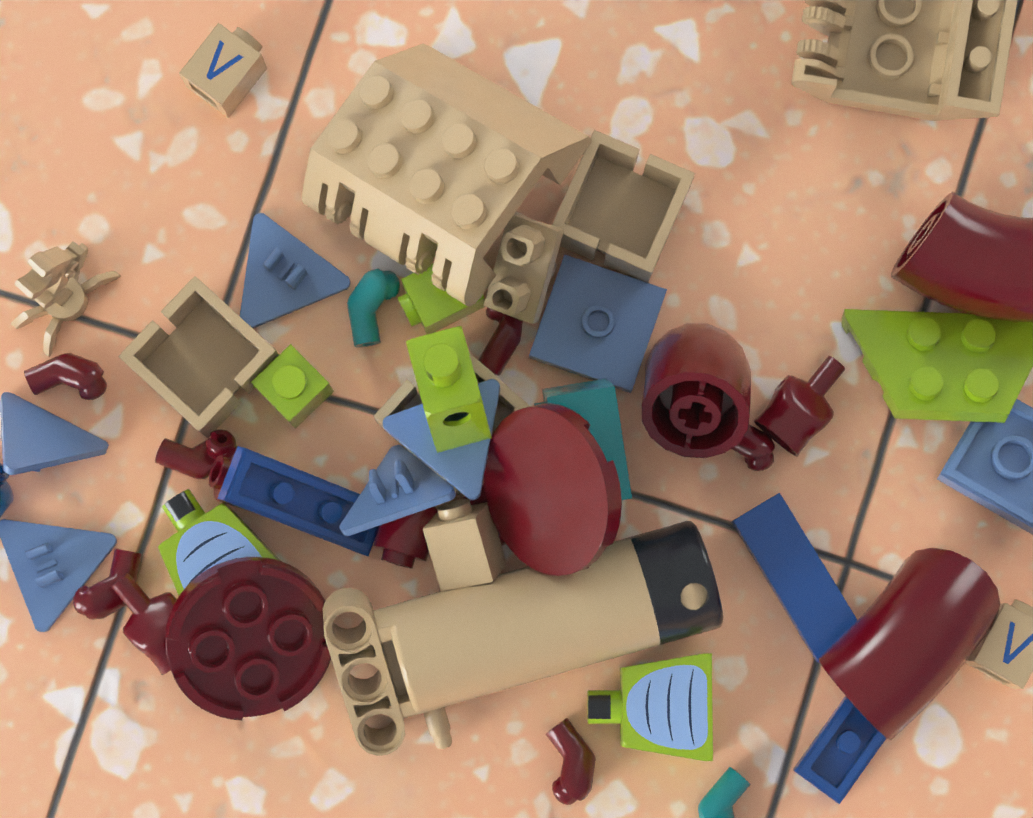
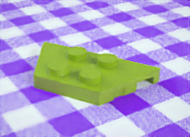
(943, 362)

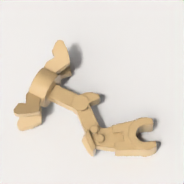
(57, 290)

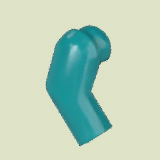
(364, 302)
(723, 795)

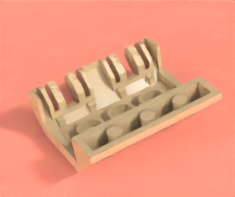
(908, 56)
(435, 164)

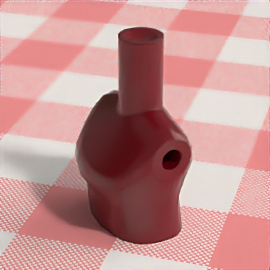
(800, 408)
(148, 619)

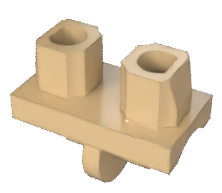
(524, 268)

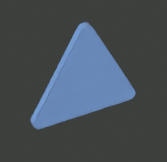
(283, 274)
(40, 439)
(459, 466)
(396, 490)
(52, 564)

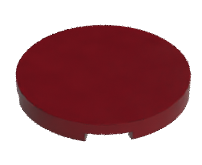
(551, 489)
(247, 638)

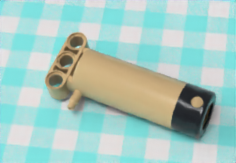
(516, 630)

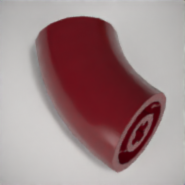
(971, 261)
(697, 391)
(913, 637)

